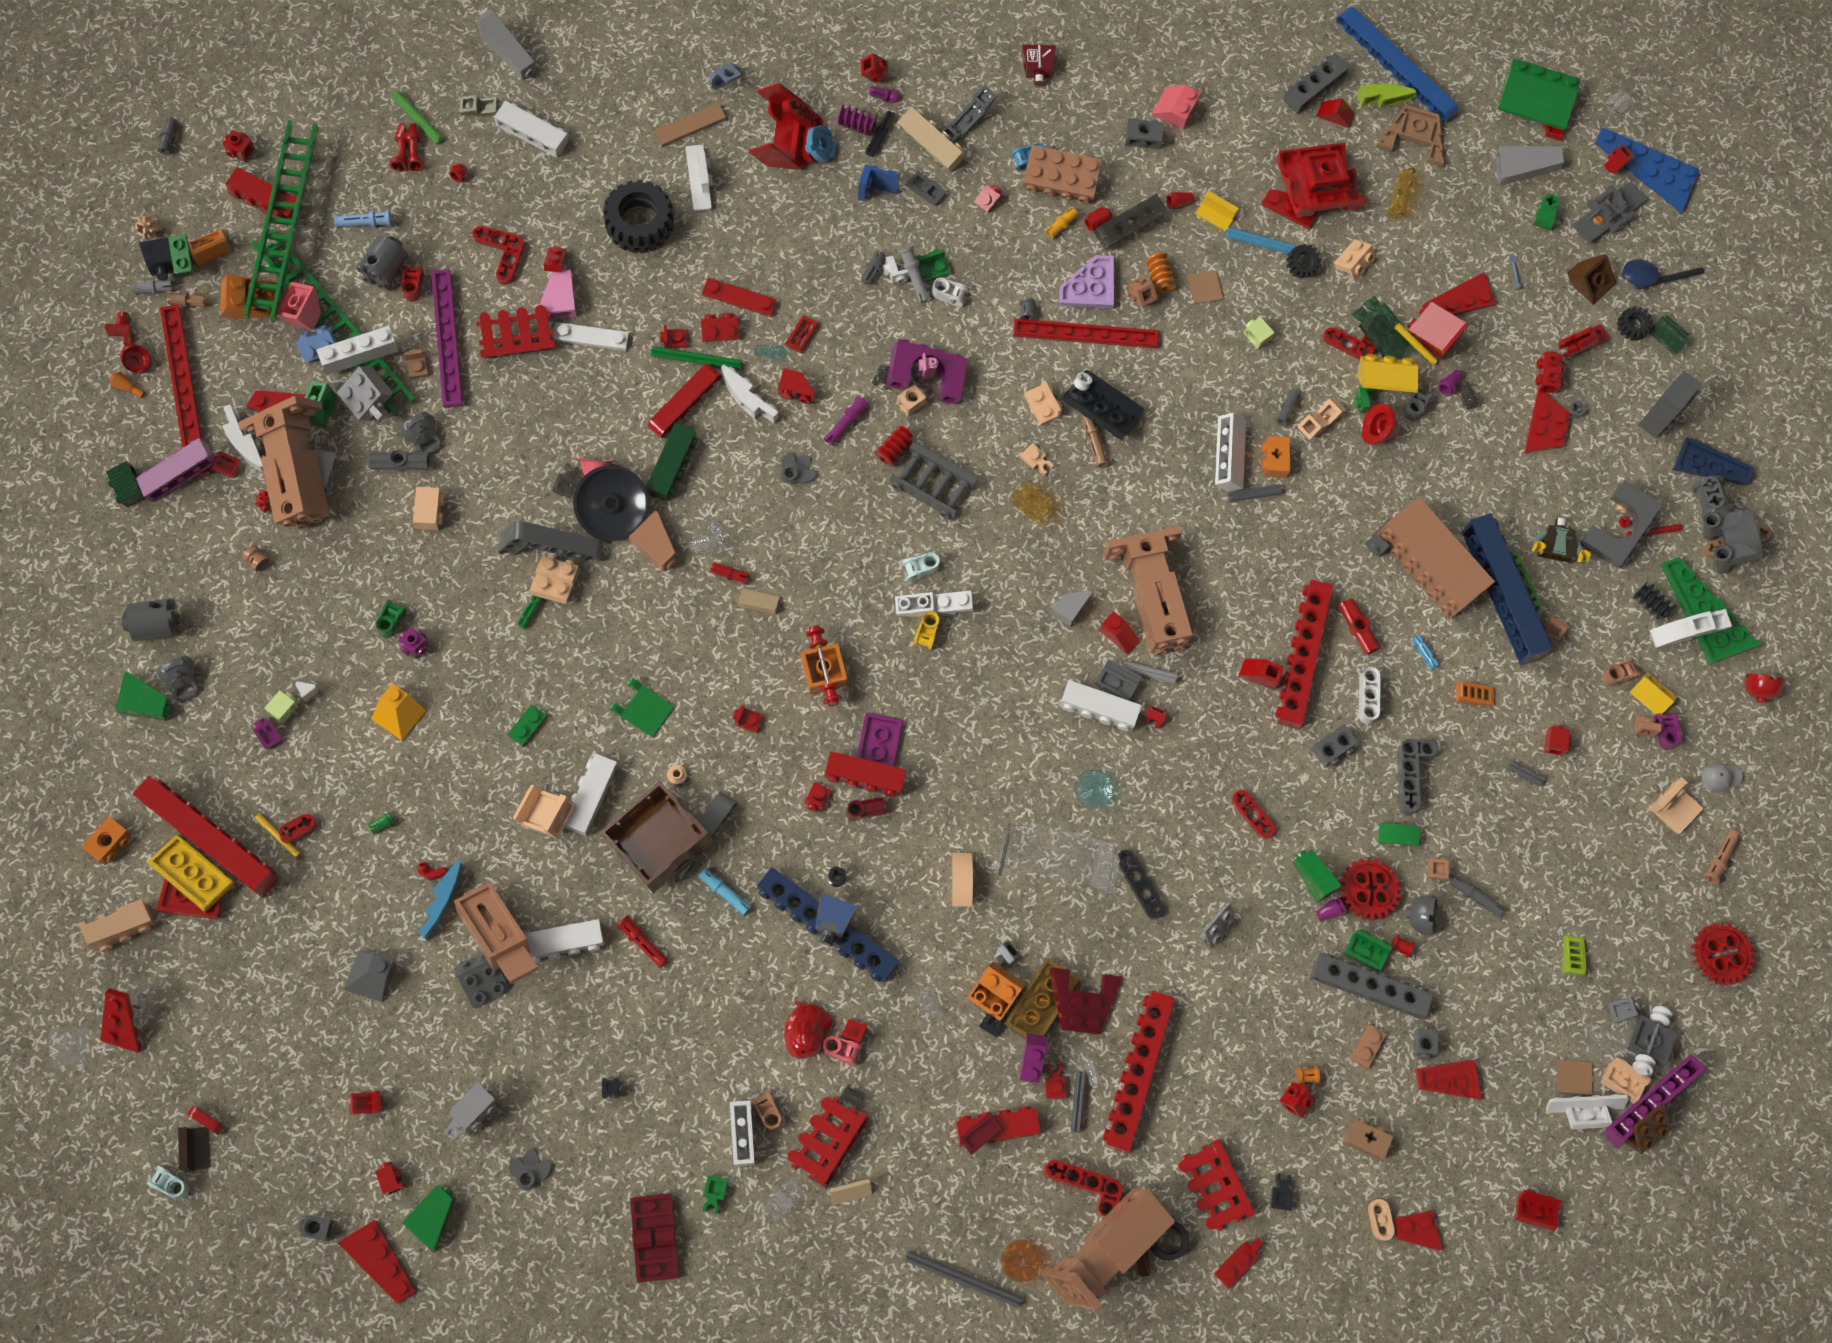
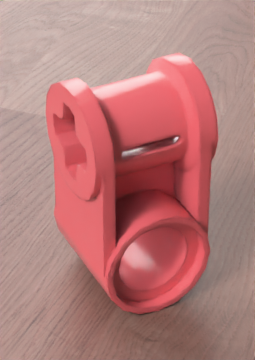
(843, 1050)

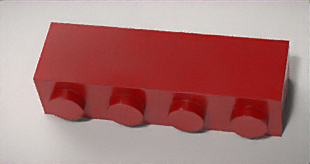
(257, 192)
(865, 774)
(1014, 1124)

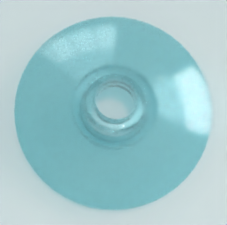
(1097, 780)

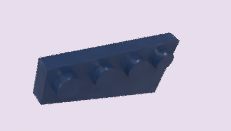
(1705, 462)

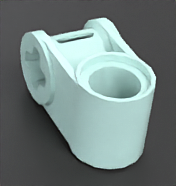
(920, 567)
(166, 1181)

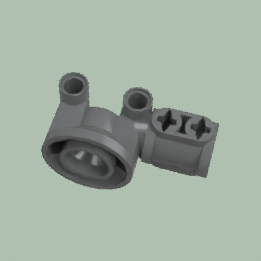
(1736, 527)

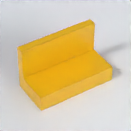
(1217, 211)
(1653, 694)

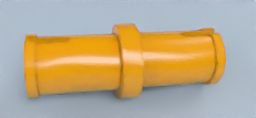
(1061, 222)

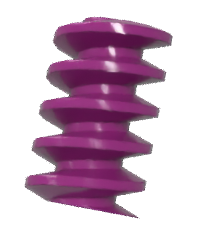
(856, 120)

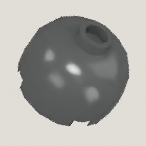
(1423, 914)

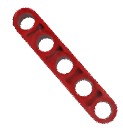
(684, 399)

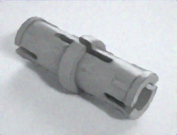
(152, 286)

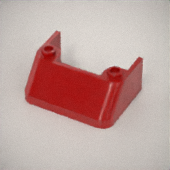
(788, 135)

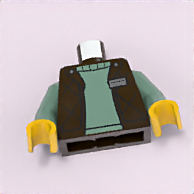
(1559, 543)

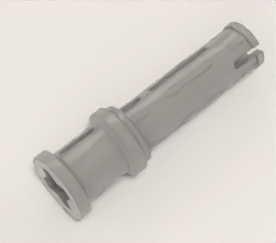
(911, 264)

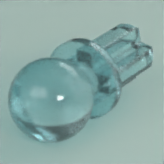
(769, 351)

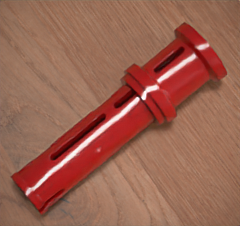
(635, 934)

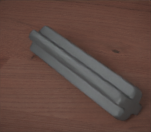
(1253, 493)
(1078, 1102)

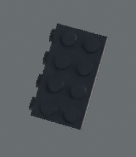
(1105, 406)

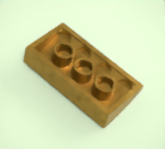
(1037, 1006)

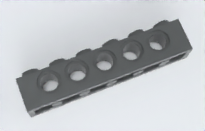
(1322, 974)

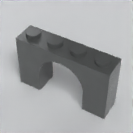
(1643, 511)

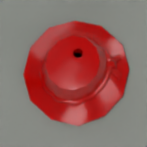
(1379, 424)

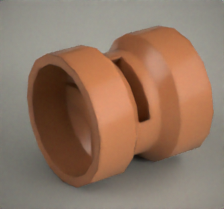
(255, 557)

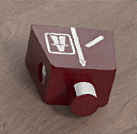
(1038, 61)

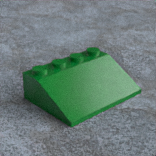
(1538, 94)

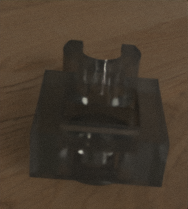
(566, 483)

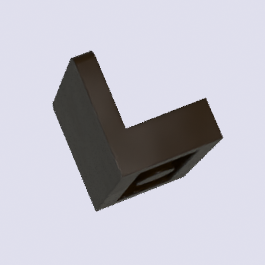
(193, 1148)

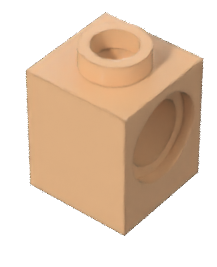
(908, 406)

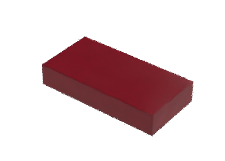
(980, 1134)

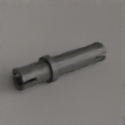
(1478, 896)

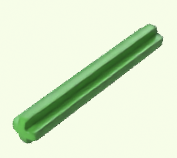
(417, 117)

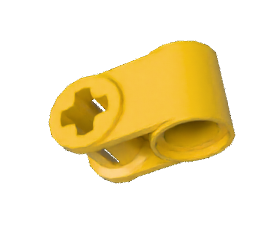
(926, 633)

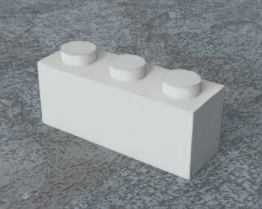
(742, 1133)

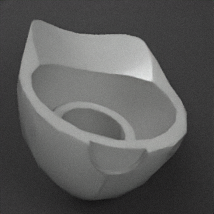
(1714, 782)

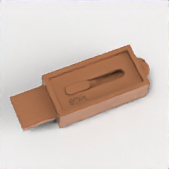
(496, 932)

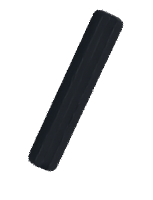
(880, 134)

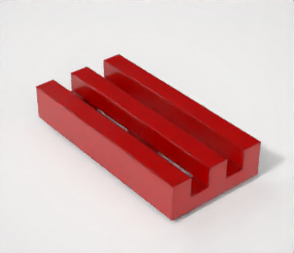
(795, 346)

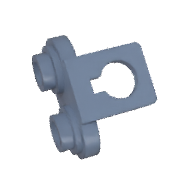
(724, 75)

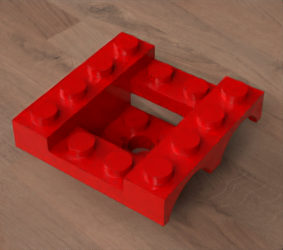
(1303, 172)

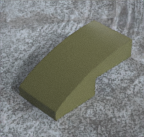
(478, 106)

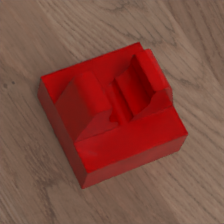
(1155, 713)

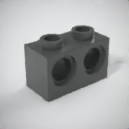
(1332, 743)

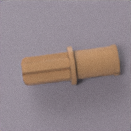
(186, 300)

